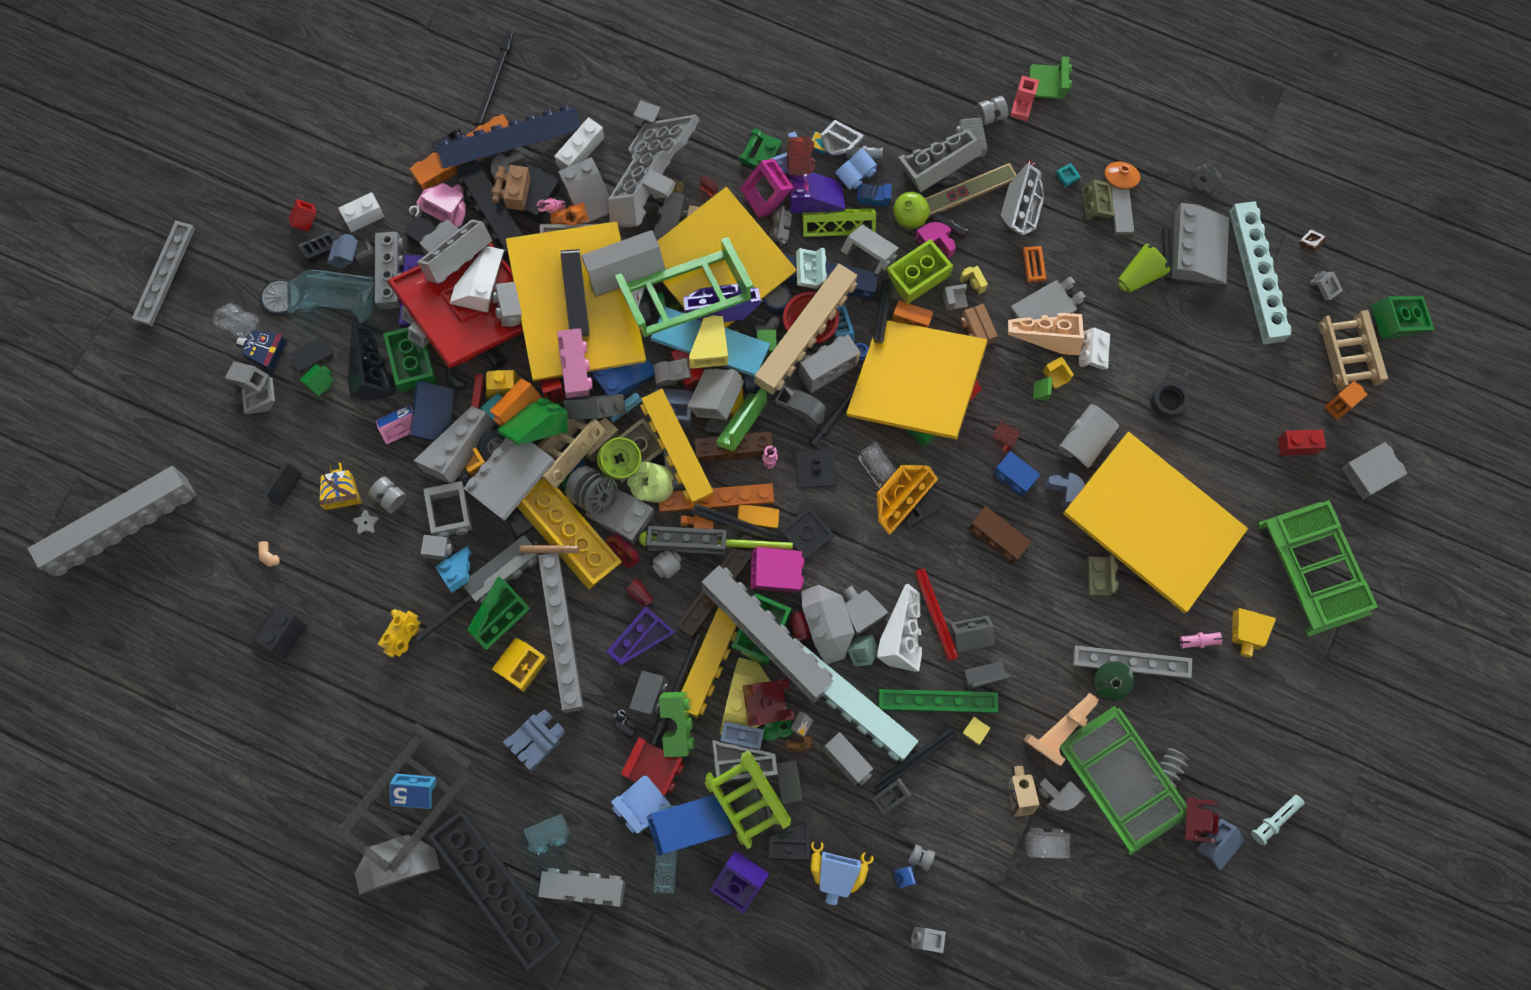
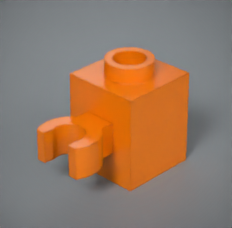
(697, 522)

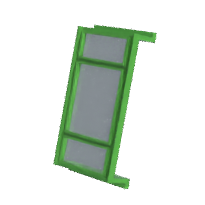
(1124, 779)

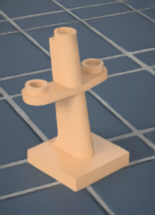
(1050, 743)

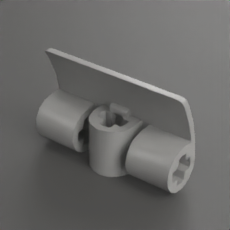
(1089, 435)

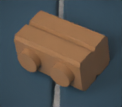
(979, 324)

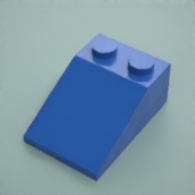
(623, 379)

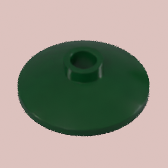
(1107, 674)

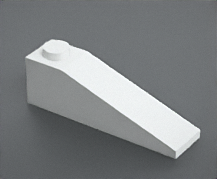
(478, 282)
(900, 638)

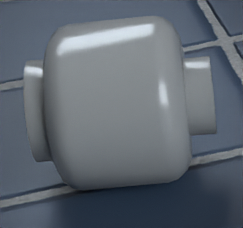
(666, 564)

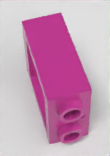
(781, 186)

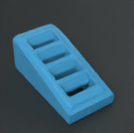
(847, 323)

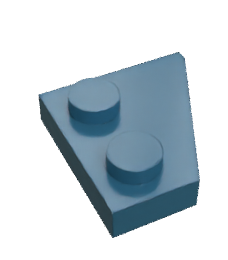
(455, 569)

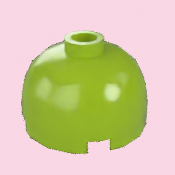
(911, 210)

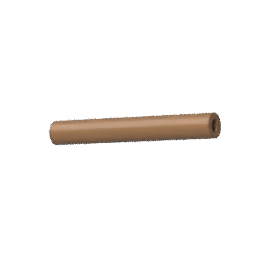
(549, 548)

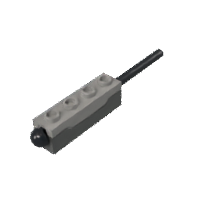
(506, 565)

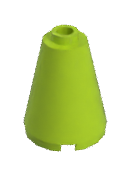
(1143, 269)

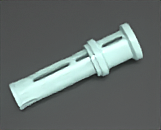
(1269, 823)

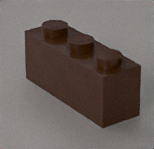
(999, 535)

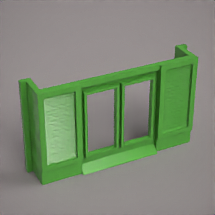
(1334, 604)

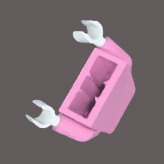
(442, 204)

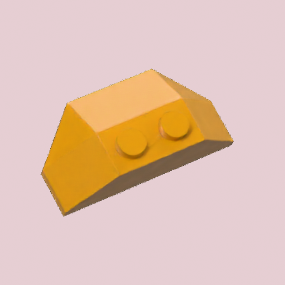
(902, 494)

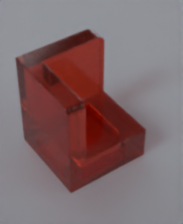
(1006, 434)

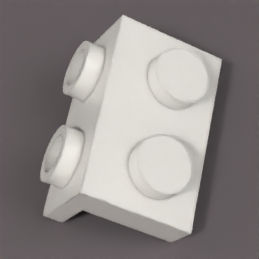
(1095, 349)

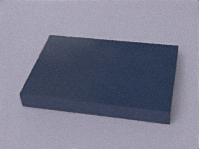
(431, 411)

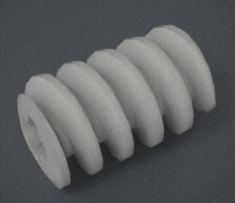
(1172, 764)

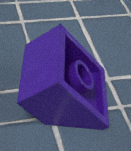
(739, 882)

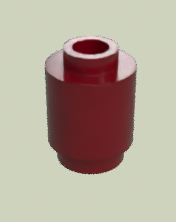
(799, 626)

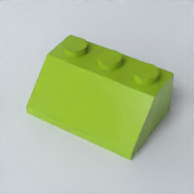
(919, 271)

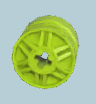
(629, 454)

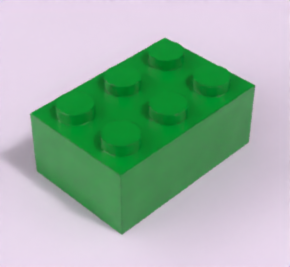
(408, 360)

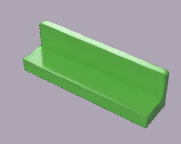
(742, 420)

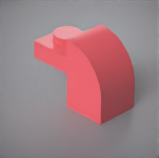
(1024, 98)

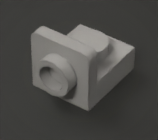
(1327, 284)
(928, 939)

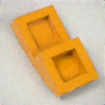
(759, 516)

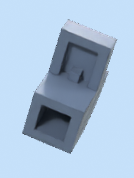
(1069, 486)

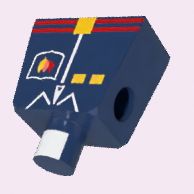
(263, 348)

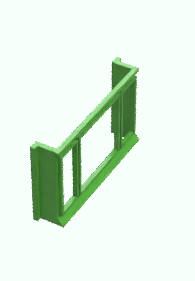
(735, 265)

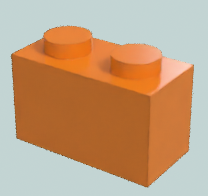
(1346, 400)

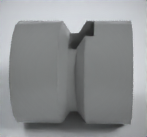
(995, 109)
(384, 492)

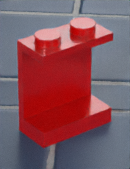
(650, 762)

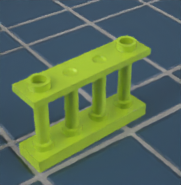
(757, 781)

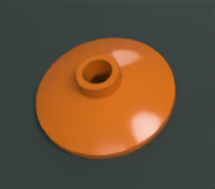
(1122, 175)

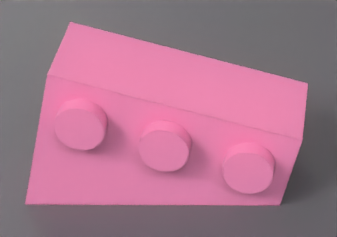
(574, 363)

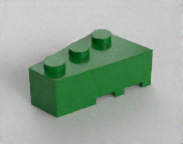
(497, 613)

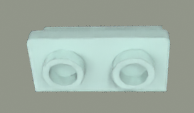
(811, 268)

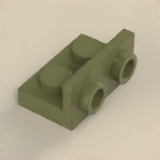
(1098, 199)
(1102, 576)

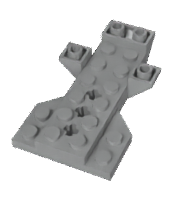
(651, 155)

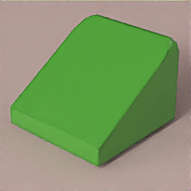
(1042, 389)

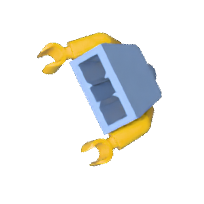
(837, 873)

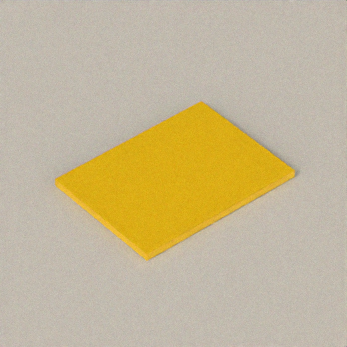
(540, 289)
(1156, 522)

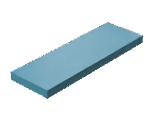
(744, 352)

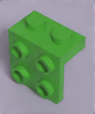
(1053, 80)

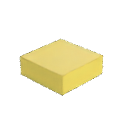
(976, 730)

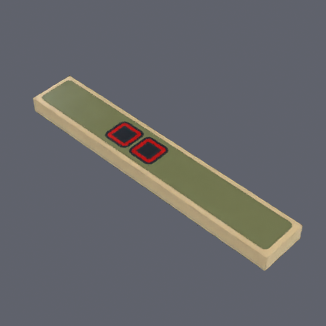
(970, 189)

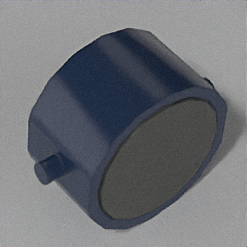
(777, 300)

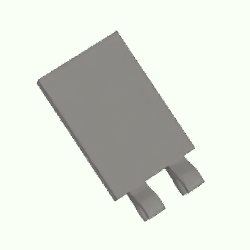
(1048, 301)

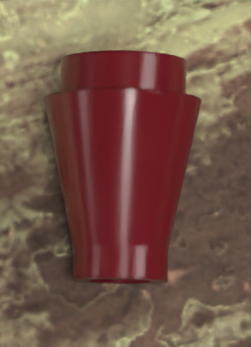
(639, 593)

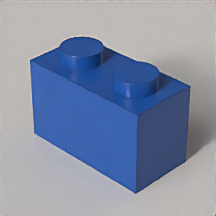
(1016, 474)

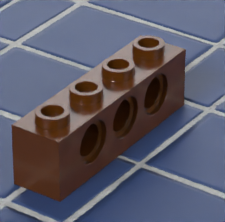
(750, 447)

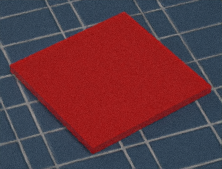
(452, 329)

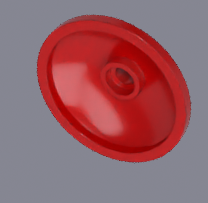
(795, 308)

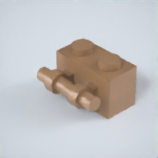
(516, 186)

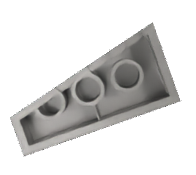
(454, 447)
(582, 888)

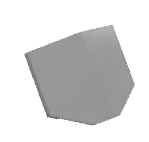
(840, 138)
(259, 401)

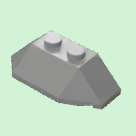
(1024, 201)
(828, 622)
(418, 862)

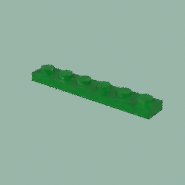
(938, 701)

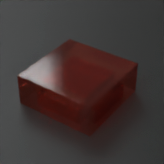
(708, 185)

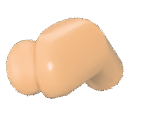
(266, 557)

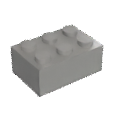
(829, 363)

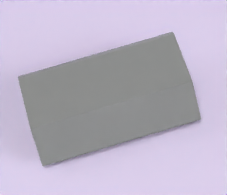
(631, 257)

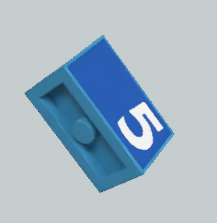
(412, 791)

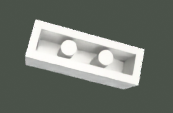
(580, 144)

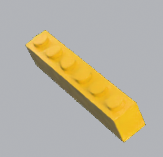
(677, 446)
(708, 662)

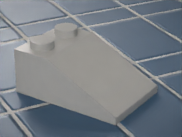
(586, 185)
(626, 517)

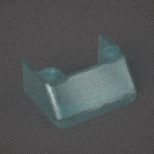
(332, 290)

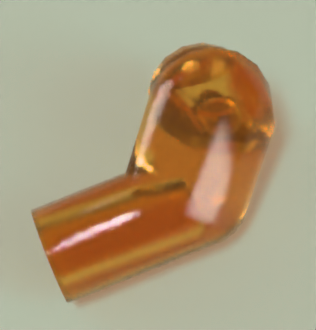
(800, 746)

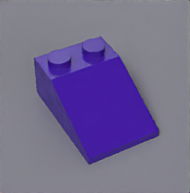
(815, 194)

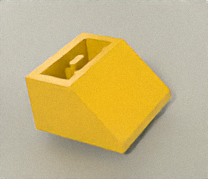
(520, 664)

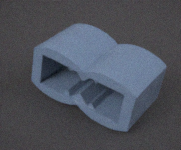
(342, 251)

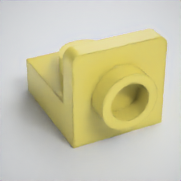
(976, 278)

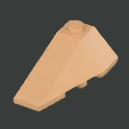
(1059, 333)

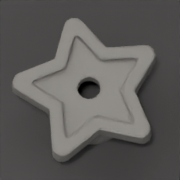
(369, 527)

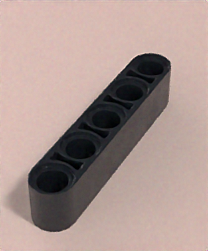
(574, 290)

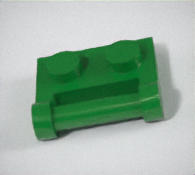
(766, 151)

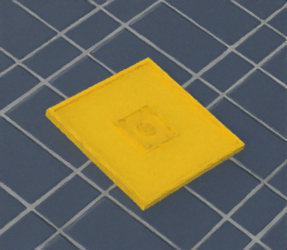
(702, 235)
(918, 379)

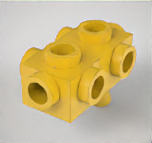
(399, 632)

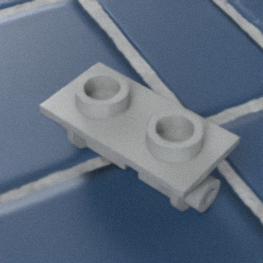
(781, 219)

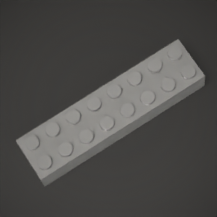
(112, 522)
(767, 634)

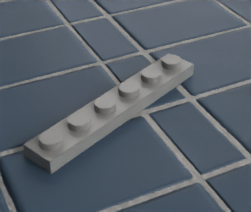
(163, 273)
(1137, 662)

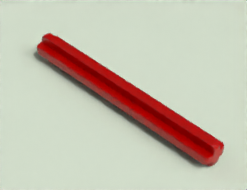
(936, 615)

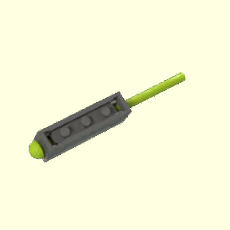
(699, 540)

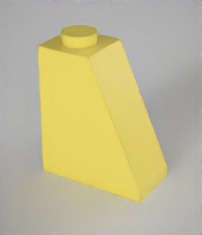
(710, 344)

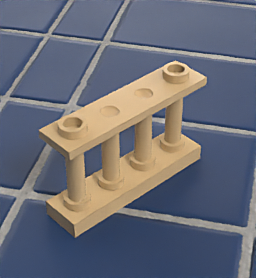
(1366, 339)
(575, 451)

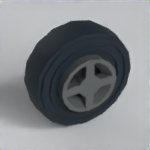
(486, 442)

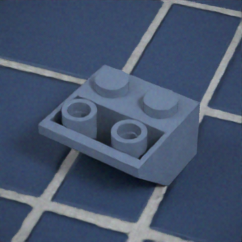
(679, 401)

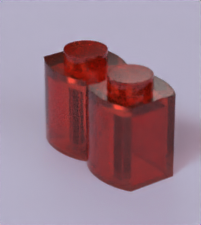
(799, 155)

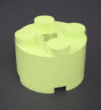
(651, 482)

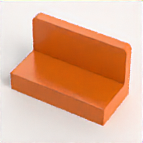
(912, 315)

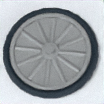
(274, 297)

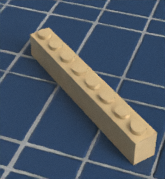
(805, 329)

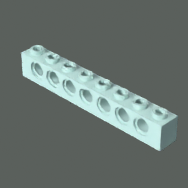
(1256, 281)

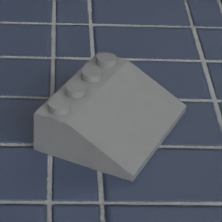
(1200, 244)
(508, 476)

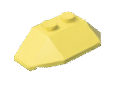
(745, 673)

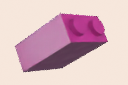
(776, 570)

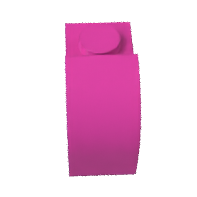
(939, 234)

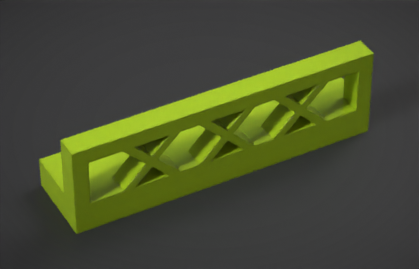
(843, 216)

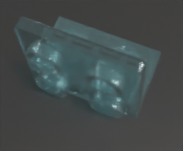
(547, 833)

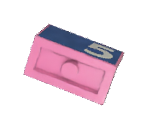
(395, 424)

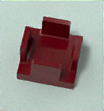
(1201, 821)

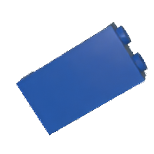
(688, 825)

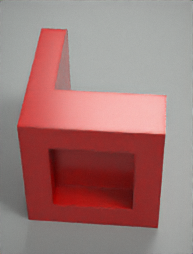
(302, 215)

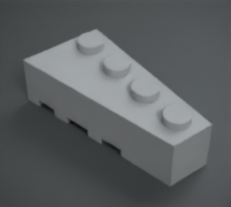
(941, 159)

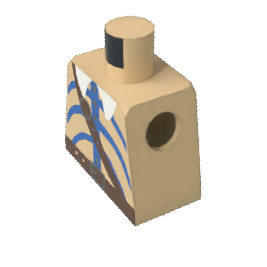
(1022, 793)

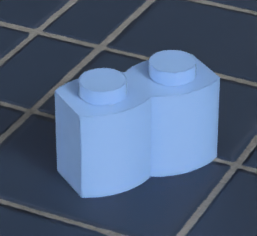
(856, 169)

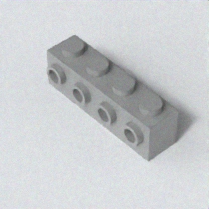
(455, 251)
(387, 265)

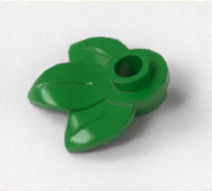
(773, 730)

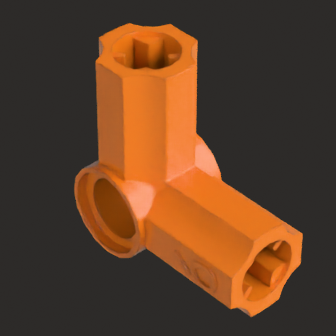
(572, 215)

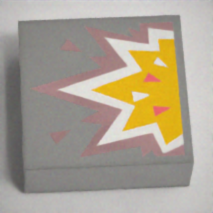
(801, 724)

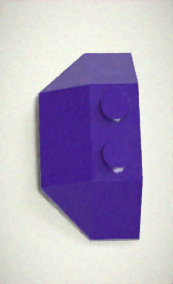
(707, 296)

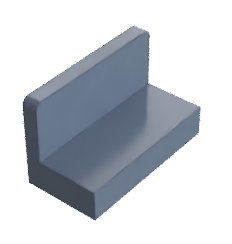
(742, 736)
(1227, 843)

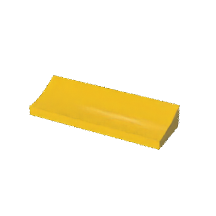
(563, 525)

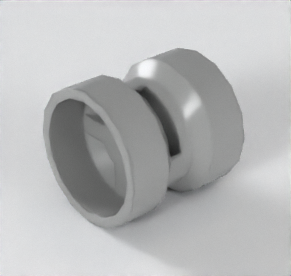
(925, 860)

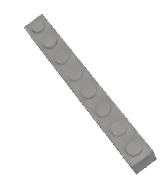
(561, 633)

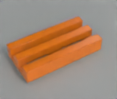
(1035, 278)

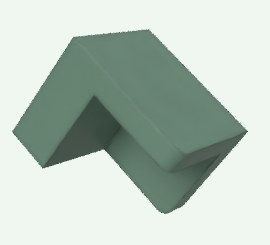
(863, 650)

